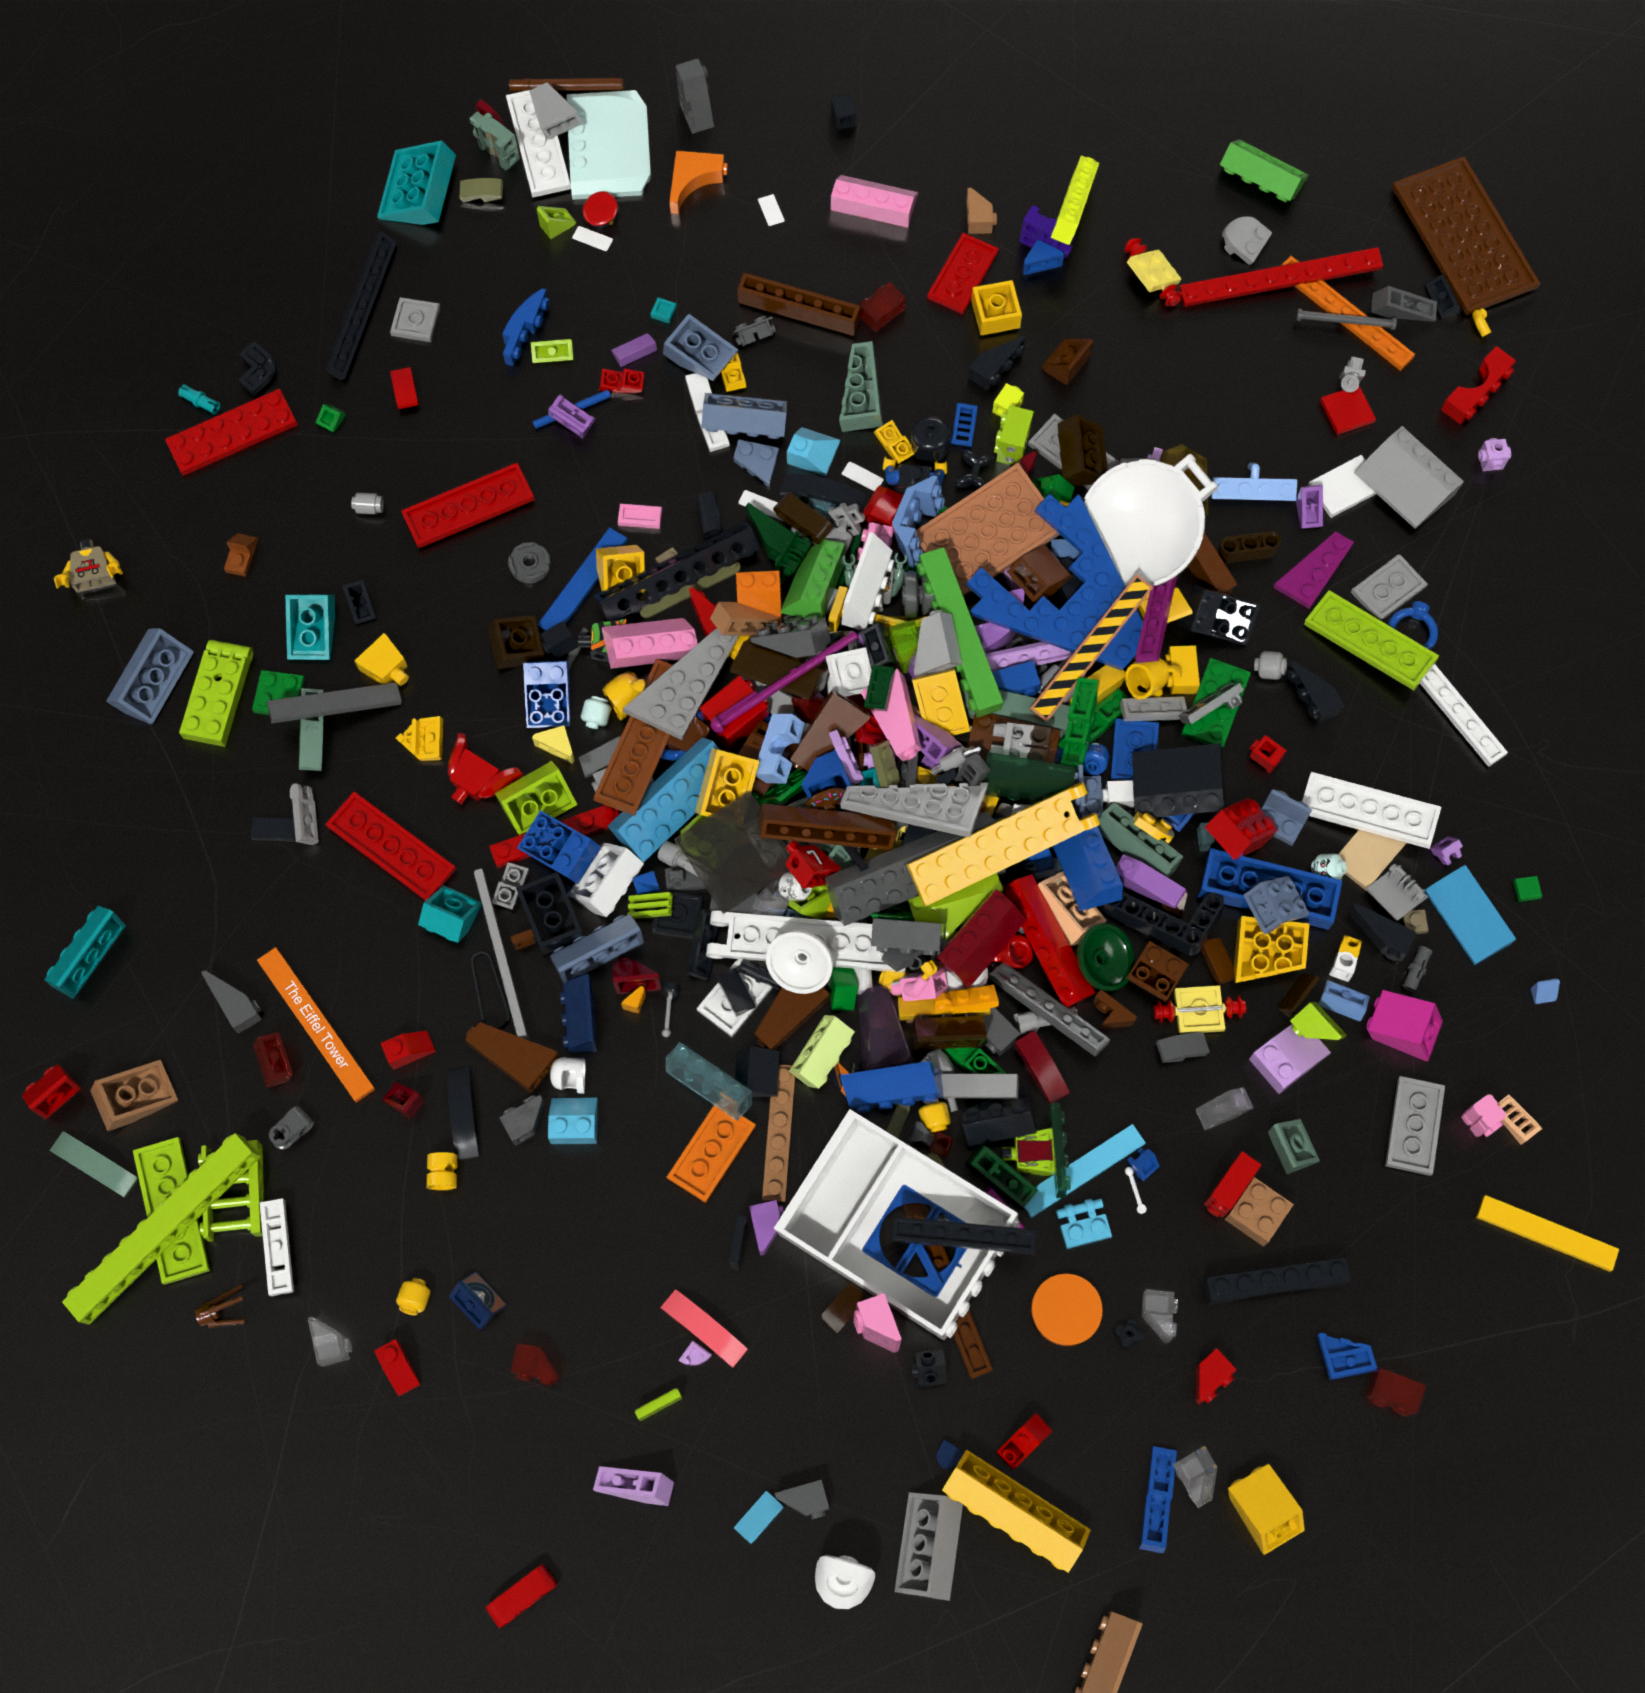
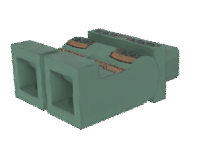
(495, 139)

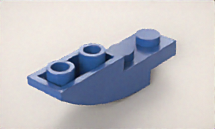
(522, 322)

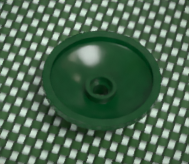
(1113, 954)

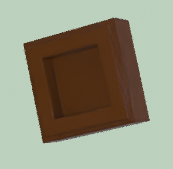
(523, 939)

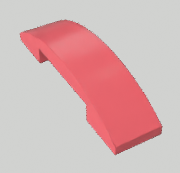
(704, 1328)

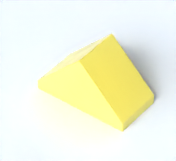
(555, 742)

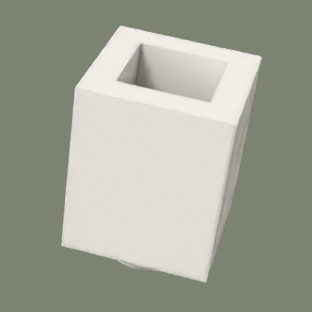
(1119, 792)

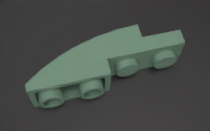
(311, 739)

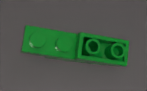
(973, 1061)

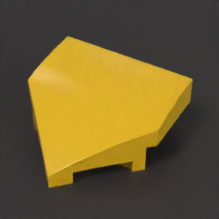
(424, 738)

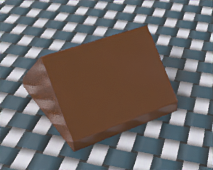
(1068, 358)

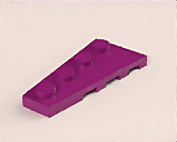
(1312, 574)

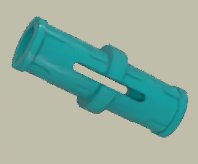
(199, 399)

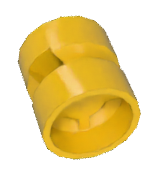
(441, 1171)

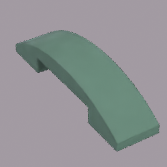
(94, 1164)

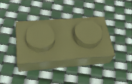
(885, 764)

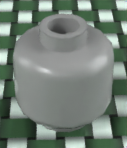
(1271, 665)

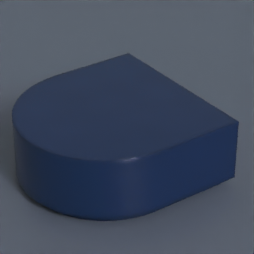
(948, 1455)

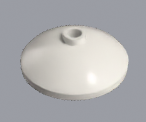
(792, 969)

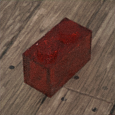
(882, 306)
(273, 1059)
(1396, 1391)

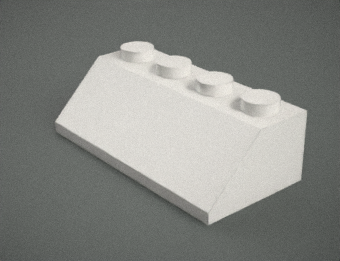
(867, 584)

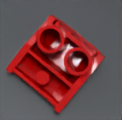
(882, 506)

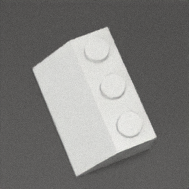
(606, 879)

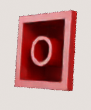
(50, 1091)

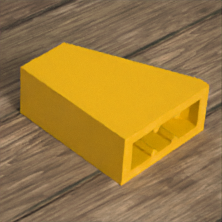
(1109, 681)

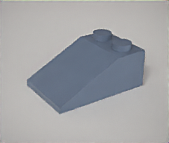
(698, 348)

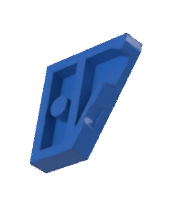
(1345, 1357)

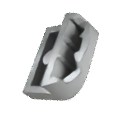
(1245, 238)

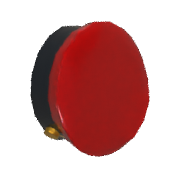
(601, 209)

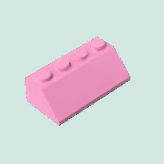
(873, 200)
(648, 641)
(876, 1323)

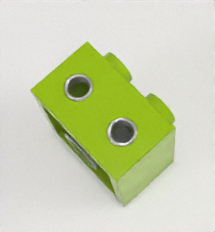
(1013, 435)

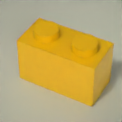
(1186, 659)

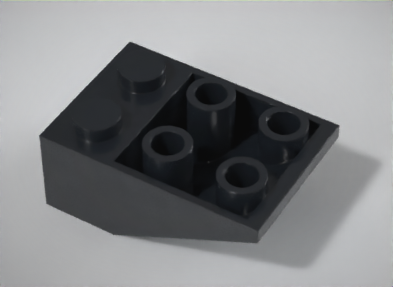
(1220, 615)

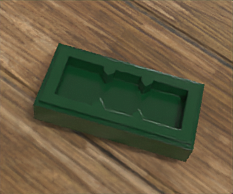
(879, 688)

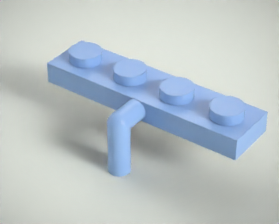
(1255, 487)

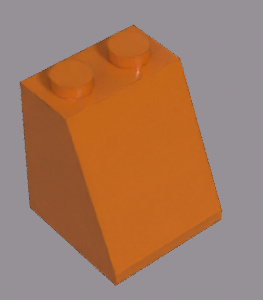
(760, 591)

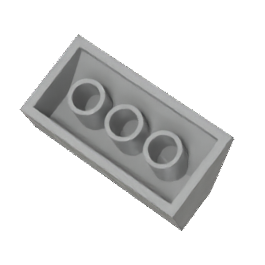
(929, 1546)

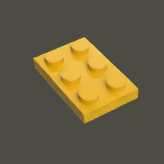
(942, 701)

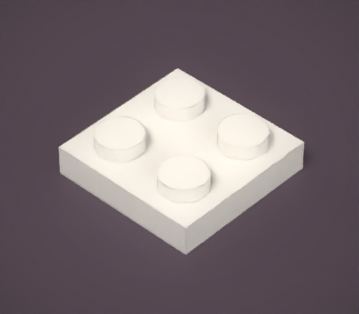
(849, 671)

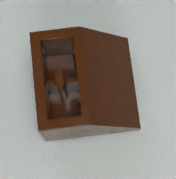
(1039, 573)
(1157, 971)

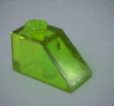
(905, 643)

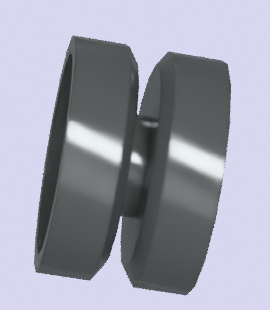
(914, 595)

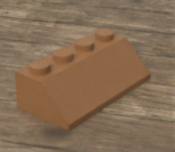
(1110, 1654)

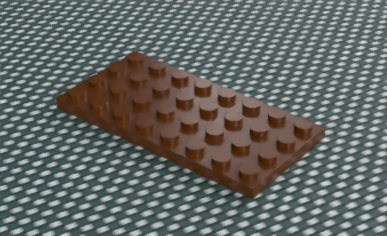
(1465, 235)

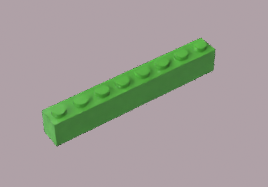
(947, 596)

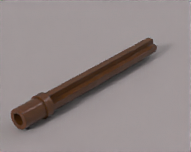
(587, 84)

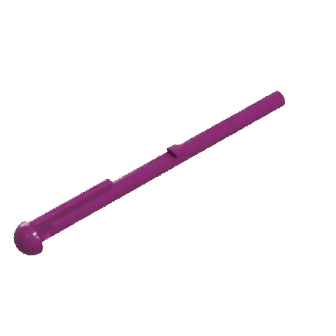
(754, 699)

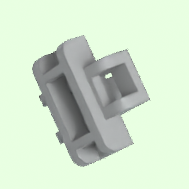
(848, 520)

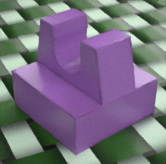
(1445, 848)

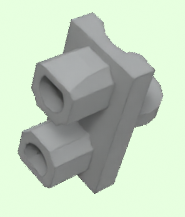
(1352, 375)

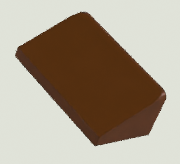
(1218, 961)

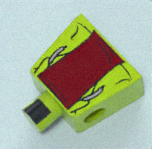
(1032, 1153)

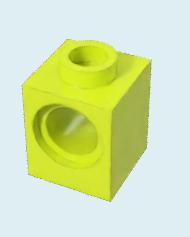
(1008, 396)

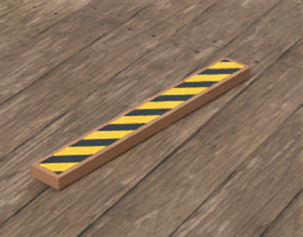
(1091, 648)

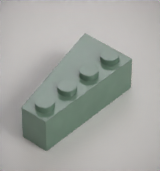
(861, 398)

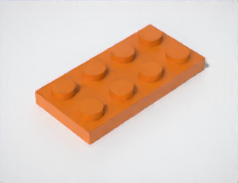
(710, 1153)

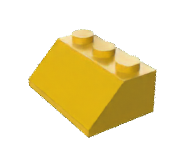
(725, 780)

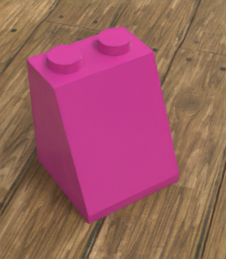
(1405, 1024)

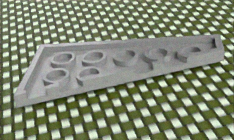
(679, 693)
(924, 805)

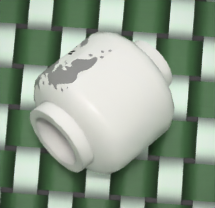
(792, 889)

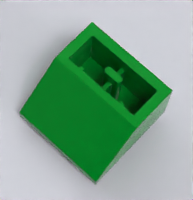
(1056, 486)

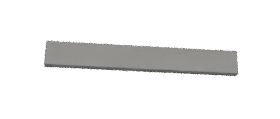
(500, 954)

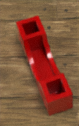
(1464, 401)

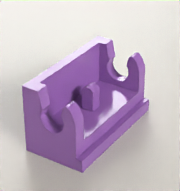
(571, 416)

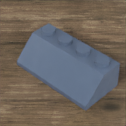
(744, 415)
(150, 675)
(597, 948)

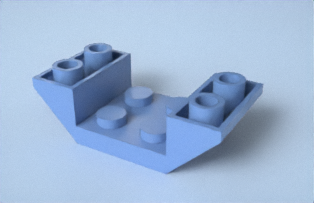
(917, 500)

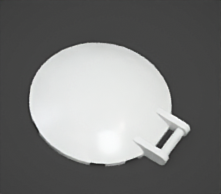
(1150, 517)

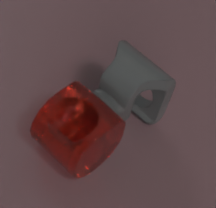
(937, 1142)

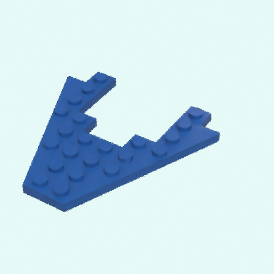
(1081, 613)

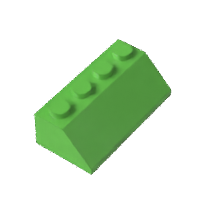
(1263, 170)
(815, 580)

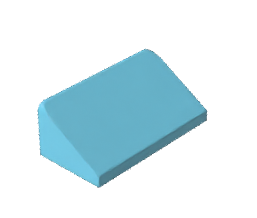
(758, 1517)

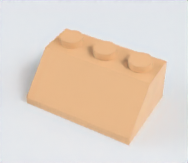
(1063, 905)

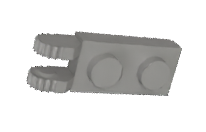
(304, 814)

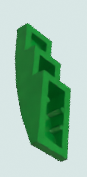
(1104, 716)
(1080, 722)

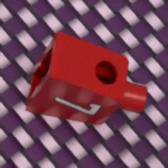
(809, 865)

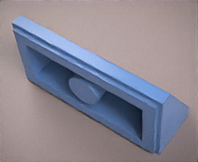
(1344, 1000)

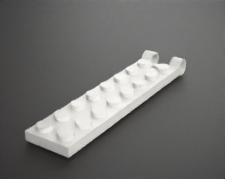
(847, 944)

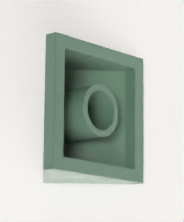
(1293, 1145)

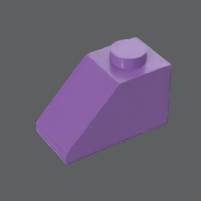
(764, 1220)

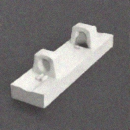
(276, 1247)

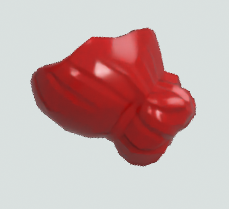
(1016, 952)

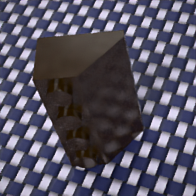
(770, 665)

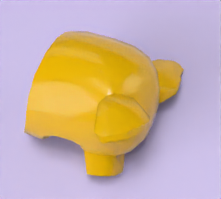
(1150, 676)
(622, 691)

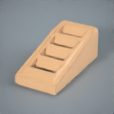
(1527, 1120)

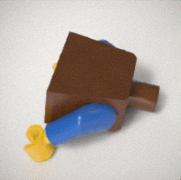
(676, 748)

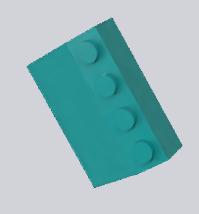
(417, 184)

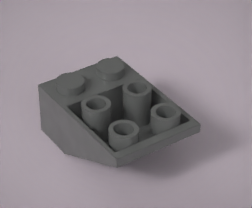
(794, 636)

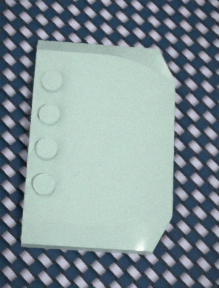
(610, 146)

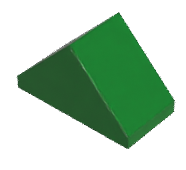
(843, 989)

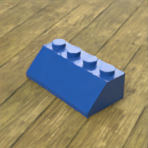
(1089, 869)
(893, 1086)

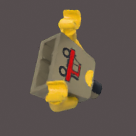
(89, 568)

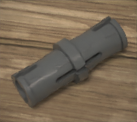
(1417, 969)

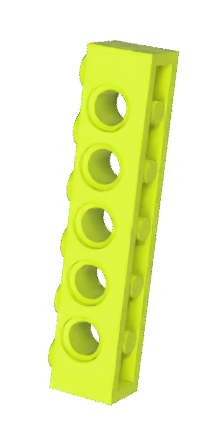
(1075, 200)

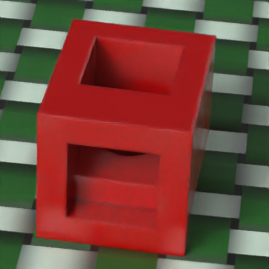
(1271, 748)

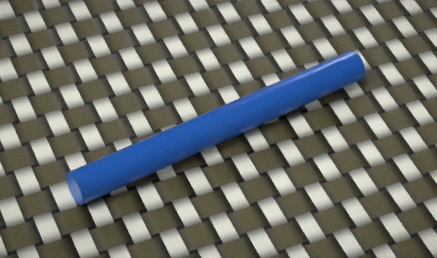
(581, 405)

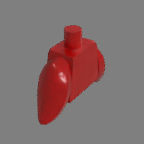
(474, 775)

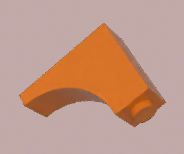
(692, 172)

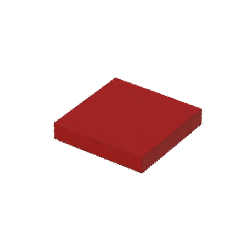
(1347, 410)

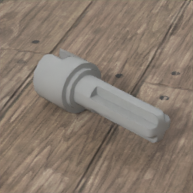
(673, 856)
(1030, 1021)

